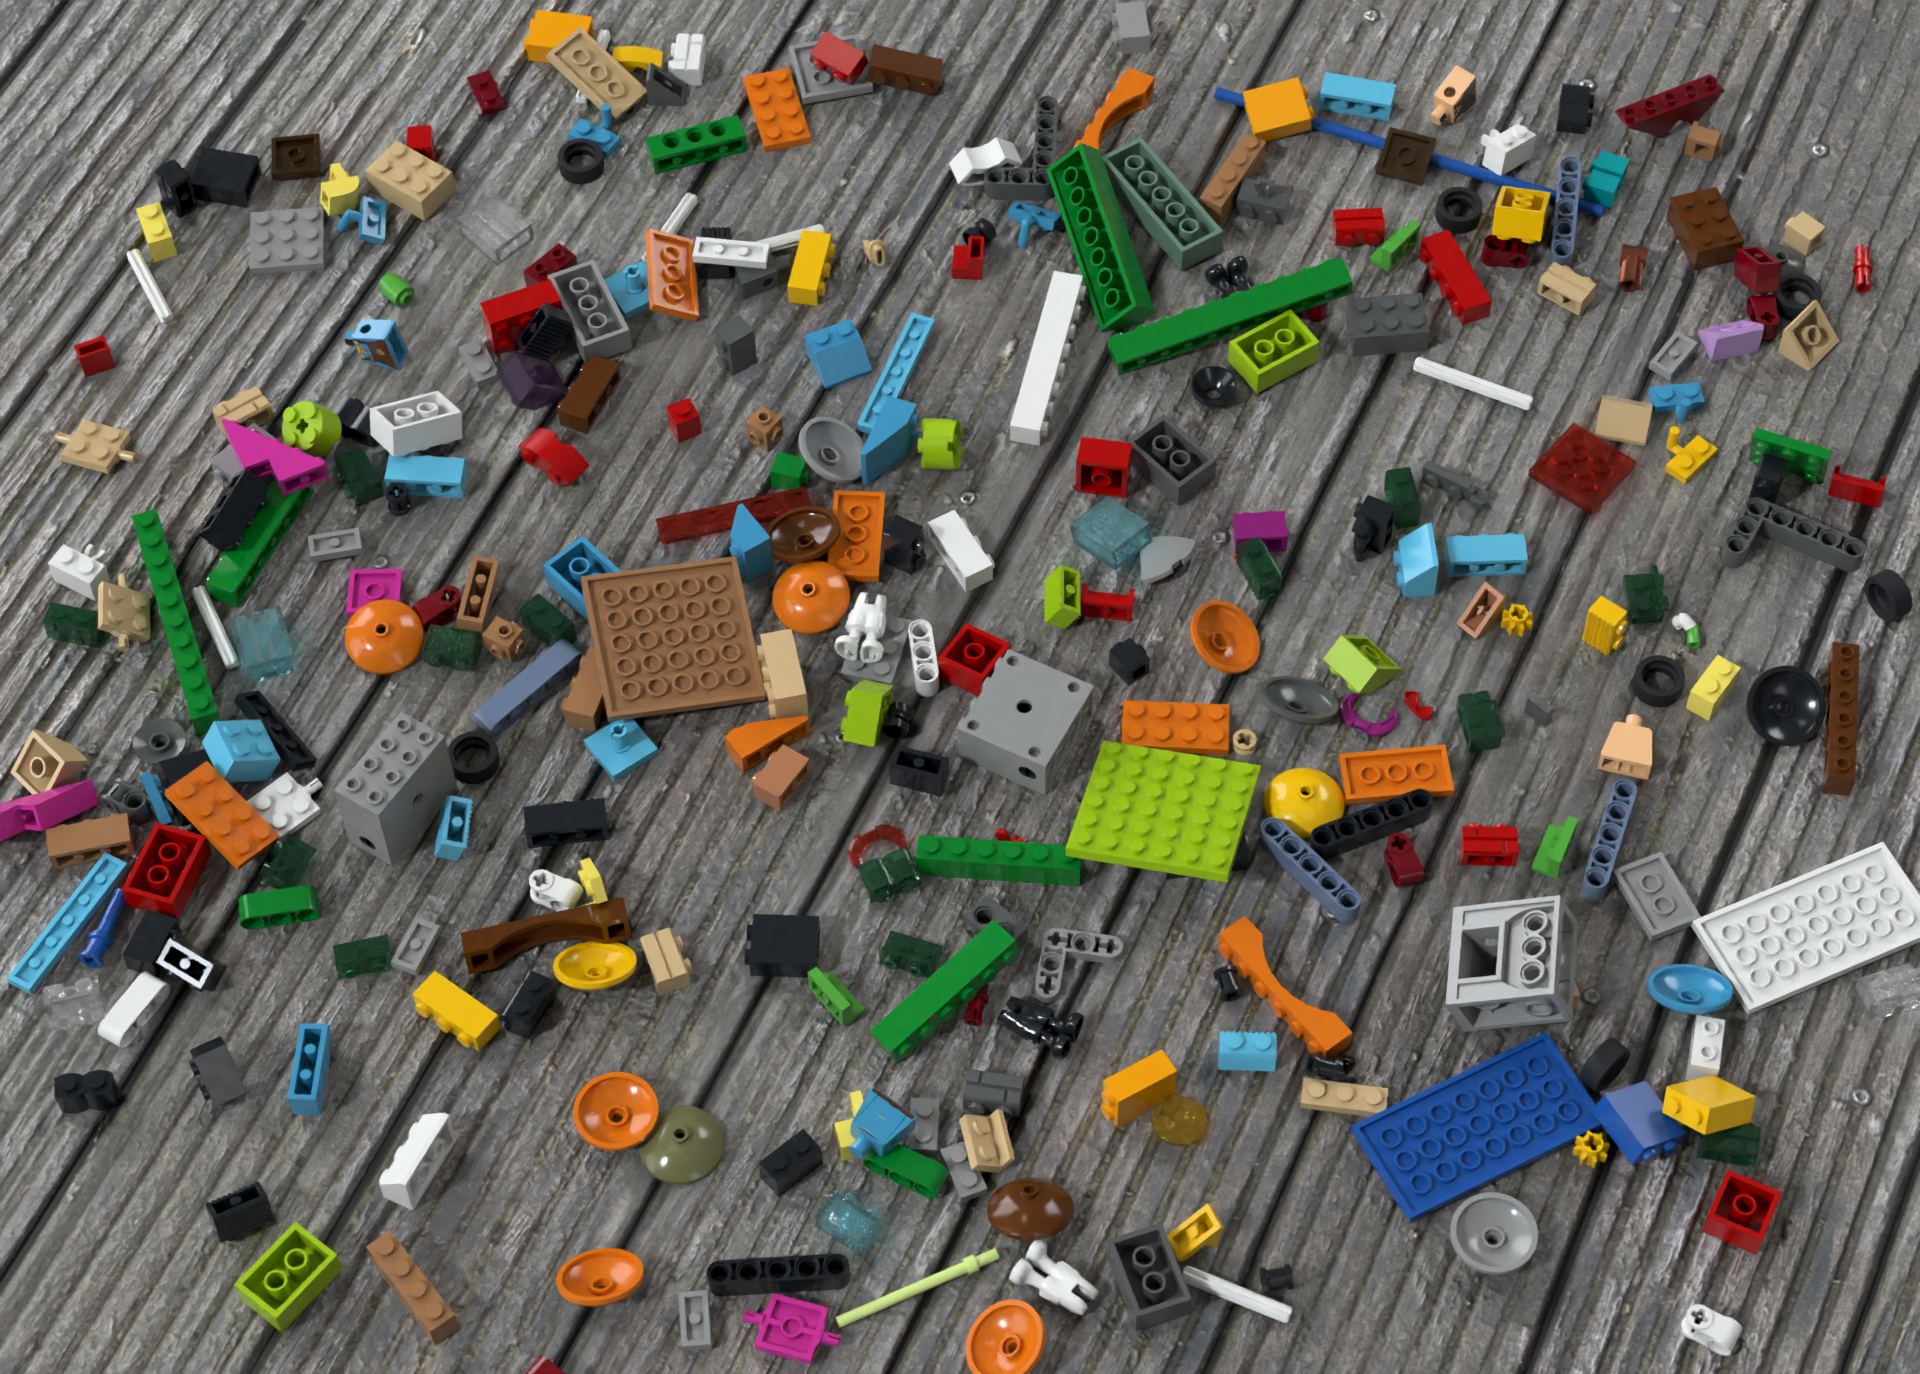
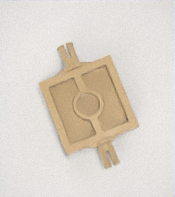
(95, 446)
(123, 612)

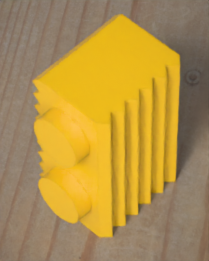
(1605, 625)

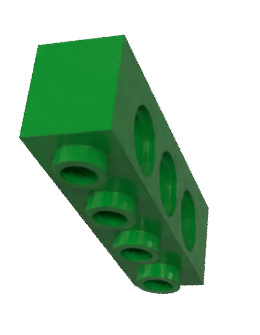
(696, 144)

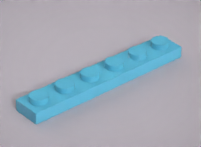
(898, 368)
(68, 923)

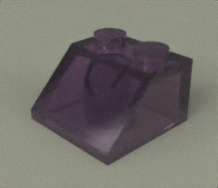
(531, 381)

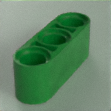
(279, 907)
(909, 1170)

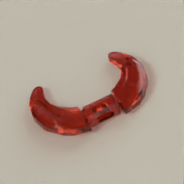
(882, 831)

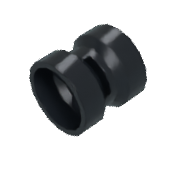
(981, 228)
(899, 716)

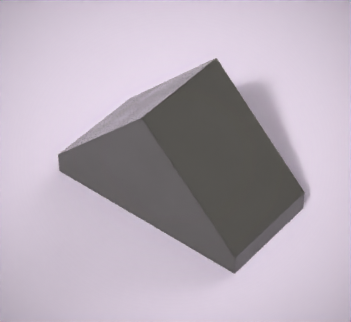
(664, 88)

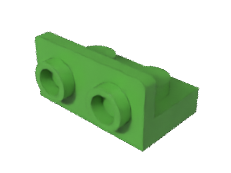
(1396, 246)
(1555, 848)
(834, 996)

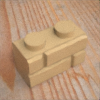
(1567, 288)
(246, 409)
(665, 961)

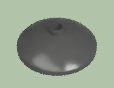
(1298, 700)

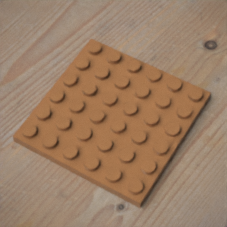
(672, 638)

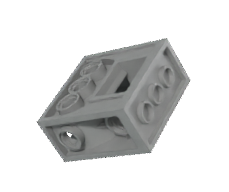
(1533, 968)

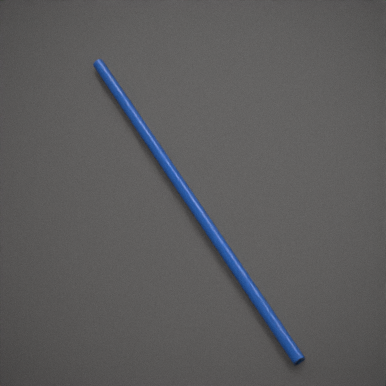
(1437, 160)

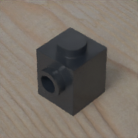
(1129, 661)

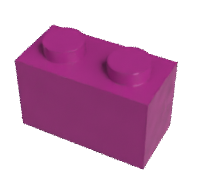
(1267, 525)

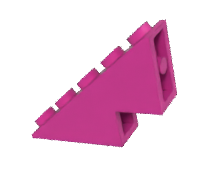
(268, 456)
(46, 808)

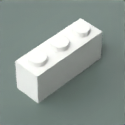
(961, 550)

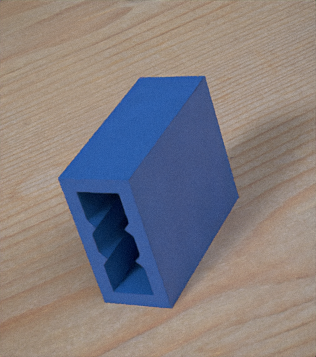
(1637, 1123)

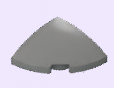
(1164, 555)

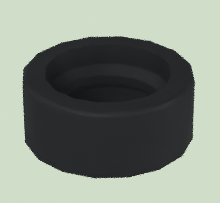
(581, 147)
(1462, 196)
(1800, 283)
(1888, 595)
(1655, 697)
(474, 740)
(1604, 1065)

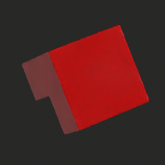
(969, 260)
(94, 356)

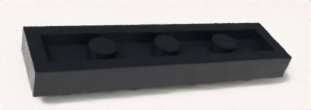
(284, 739)

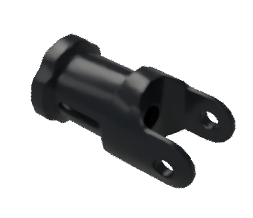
(1329, 1067)

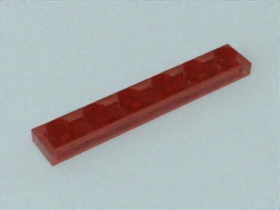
(721, 517)

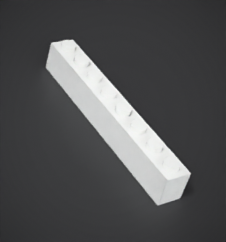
(1047, 358)

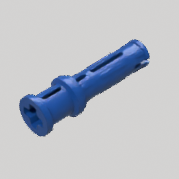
(101, 937)

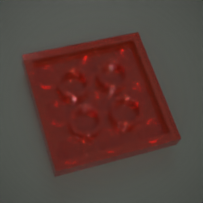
(1582, 468)

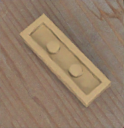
(1343, 1097)

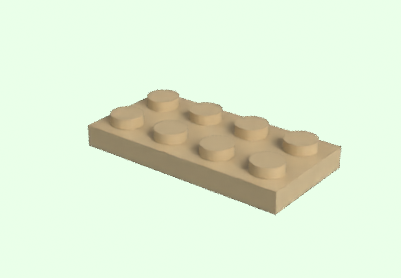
(596, 73)

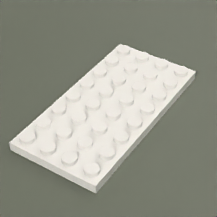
(1813, 927)

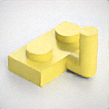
(592, 881)

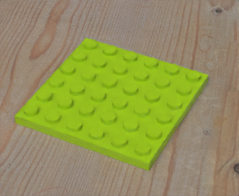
(1164, 811)

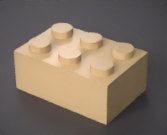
(410, 180)
(782, 675)

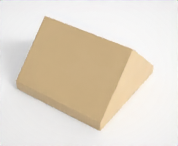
(1808, 337)
(1623, 420)

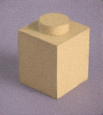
(1803, 233)

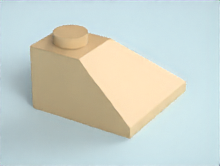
(47, 763)

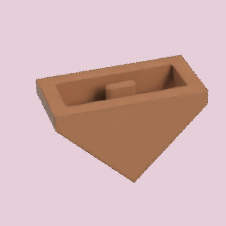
(1483, 611)

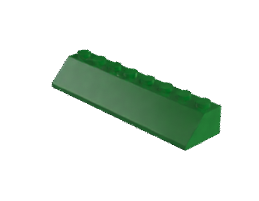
(1100, 239)

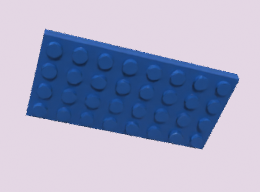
(1477, 1127)

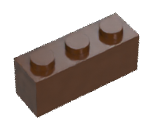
(904, 70)
(589, 394)

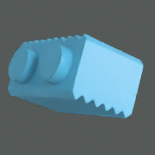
(453, 828)
(1247, 1051)

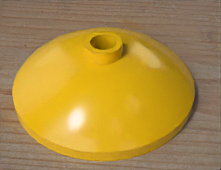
(1301, 811)
(594, 965)

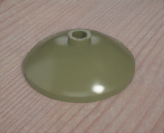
(687, 1158)

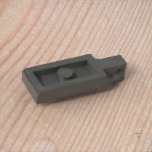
(1455, 484)

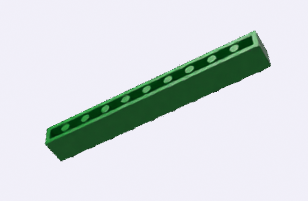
(1229, 315)
(176, 621)

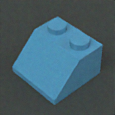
(837, 354)
(750, 545)

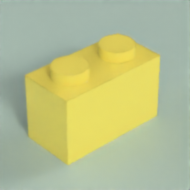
(156, 232)
(1713, 687)

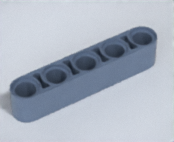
(1566, 203)
(528, 688)
(1608, 850)
(1312, 881)

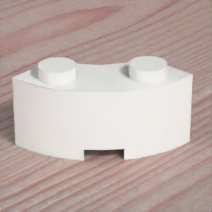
(972, 163)

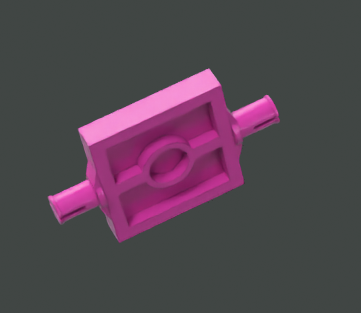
(791, 1328)

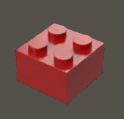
(1103, 467)
(971, 658)
(1741, 1211)

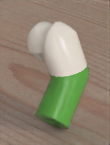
(1691, 628)

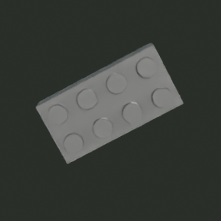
(595, 315)

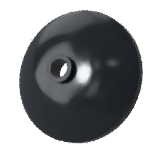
(1802, 703)

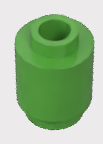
(396, 289)

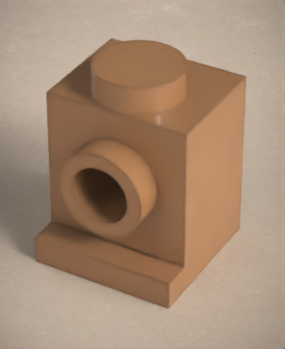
(1703, 142)

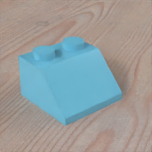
(1417, 563)

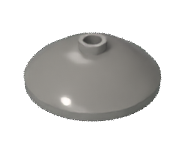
(831, 449)
(1495, 1218)

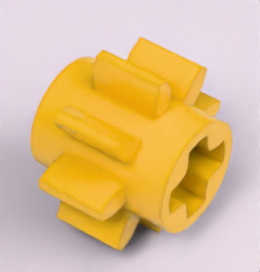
(1517, 620)
(1591, 1149)

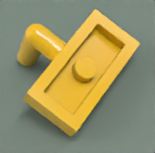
(1690, 458)

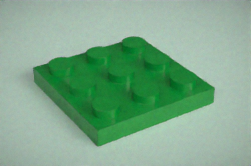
(1802, 458)

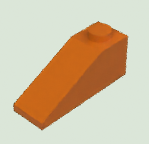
(758, 740)

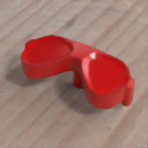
(1412, 701)
(1002, 835)

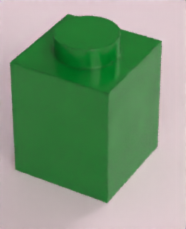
(789, 472)

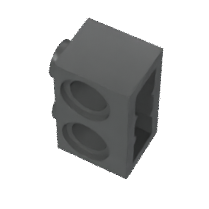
(990, 910)

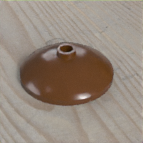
(803, 534)
(1030, 1209)

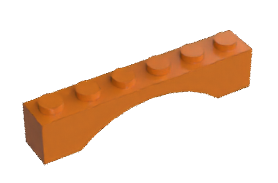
(1129, 96)
(1318, 1028)

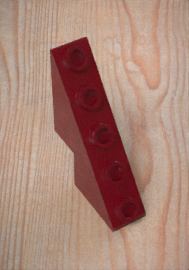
(1662, 111)

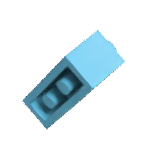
(1357, 96)
(428, 475)
(1485, 555)

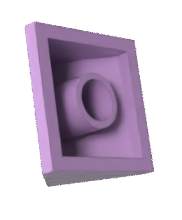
(1731, 339)

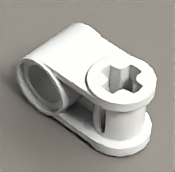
(555, 892)
(1714, 1330)

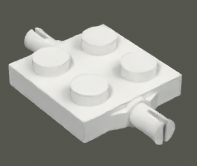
(286, 804)

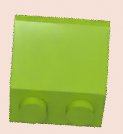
(1361, 663)

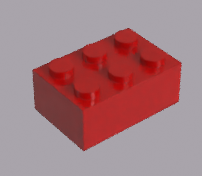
(511, 313)
(166, 870)

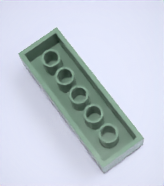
(1162, 204)

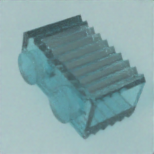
(849, 1222)

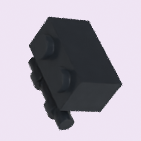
(1372, 526)

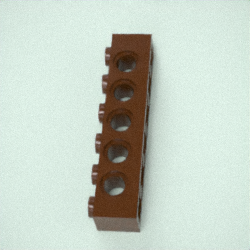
(1841, 719)

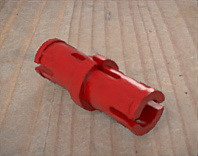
(1862, 268)

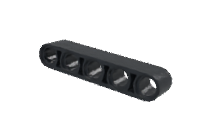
(1378, 815)
(765, 1267)

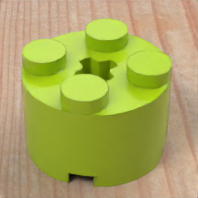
(311, 428)
(941, 444)

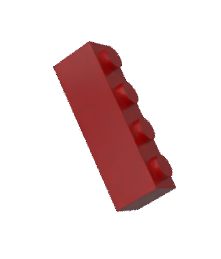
(1455, 277)

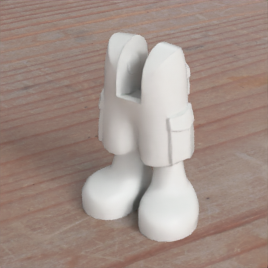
(868, 621)
(1059, 1285)

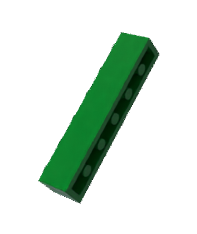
(241, 566)
(997, 860)
(945, 991)

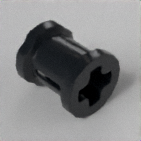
(394, 500)
(1228, 983)
(1276, 1278)

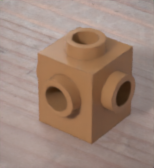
(764, 428)
(504, 639)

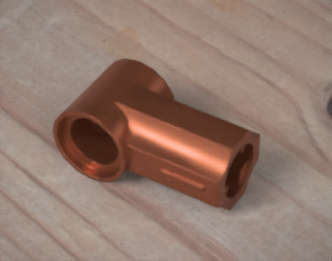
(1632, 263)

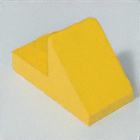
(1196, 1232)

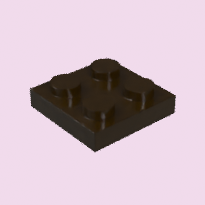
(296, 156)
(1406, 156)

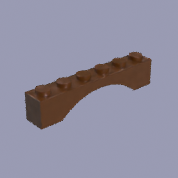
(595, 922)

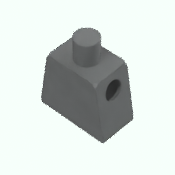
(758, 280)

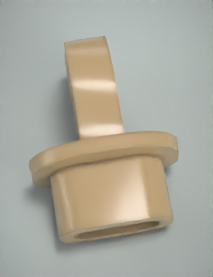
(875, 251)

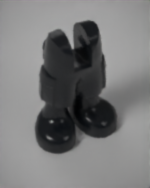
(1235, 271)
(1033, 1020)

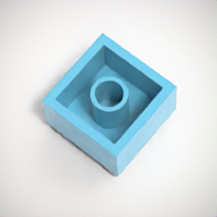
(241, 750)

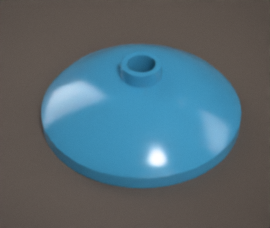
(1690, 989)

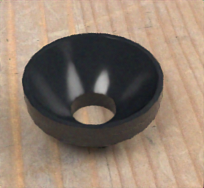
(1214, 379)

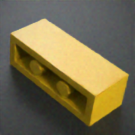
(811, 268)
(456, 1011)

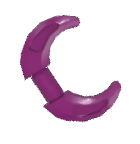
(1376, 729)

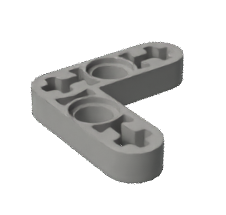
(1061, 952)

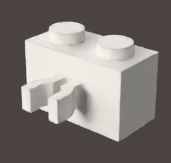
(1507, 149)
(80, 570)

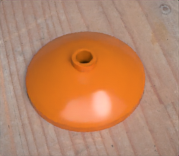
(812, 611)
(1225, 637)
(386, 651)
(614, 1097)
(600, 1277)
(999, 1332)

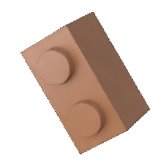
(781, 777)

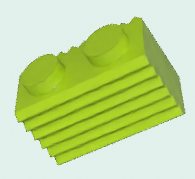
(1062, 597)

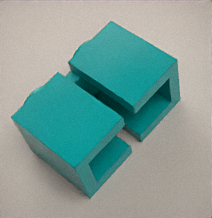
(1605, 178)

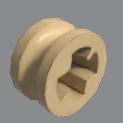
(1247, 736)

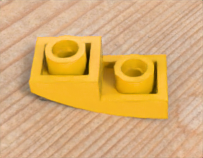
(637, 56)

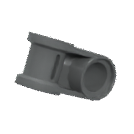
(124, 799)

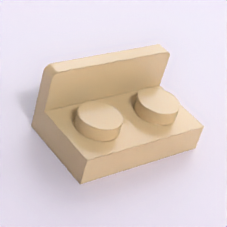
(987, 1141)

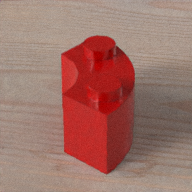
(558, 461)

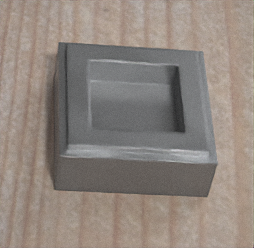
(1539, 709)

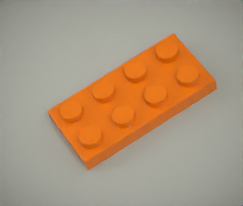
(776, 110)
(671, 275)
(860, 541)
(1177, 726)
(1393, 772)
(222, 815)

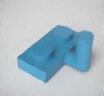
(606, 140)
(1032, 215)
(370, 218)
(1676, 398)
(156, 795)

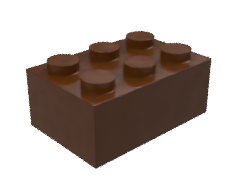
(1704, 228)

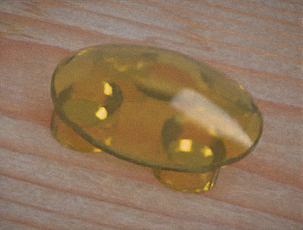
(1179, 1120)

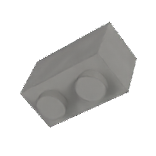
(1132, 27)

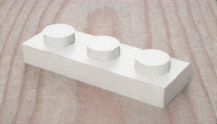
(731, 252)

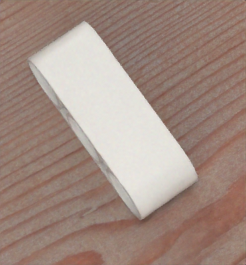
(927, 667)
(134, 1009)

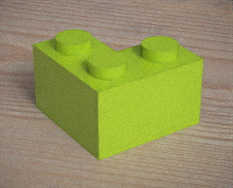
(866, 709)

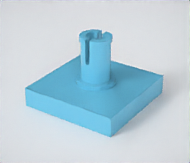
(630, 289)
(621, 747)

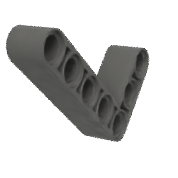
(1034, 182)
(1793, 531)

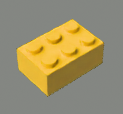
(1520, 214)

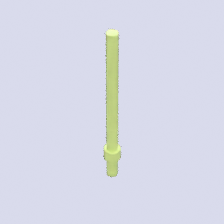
(968, 1265)

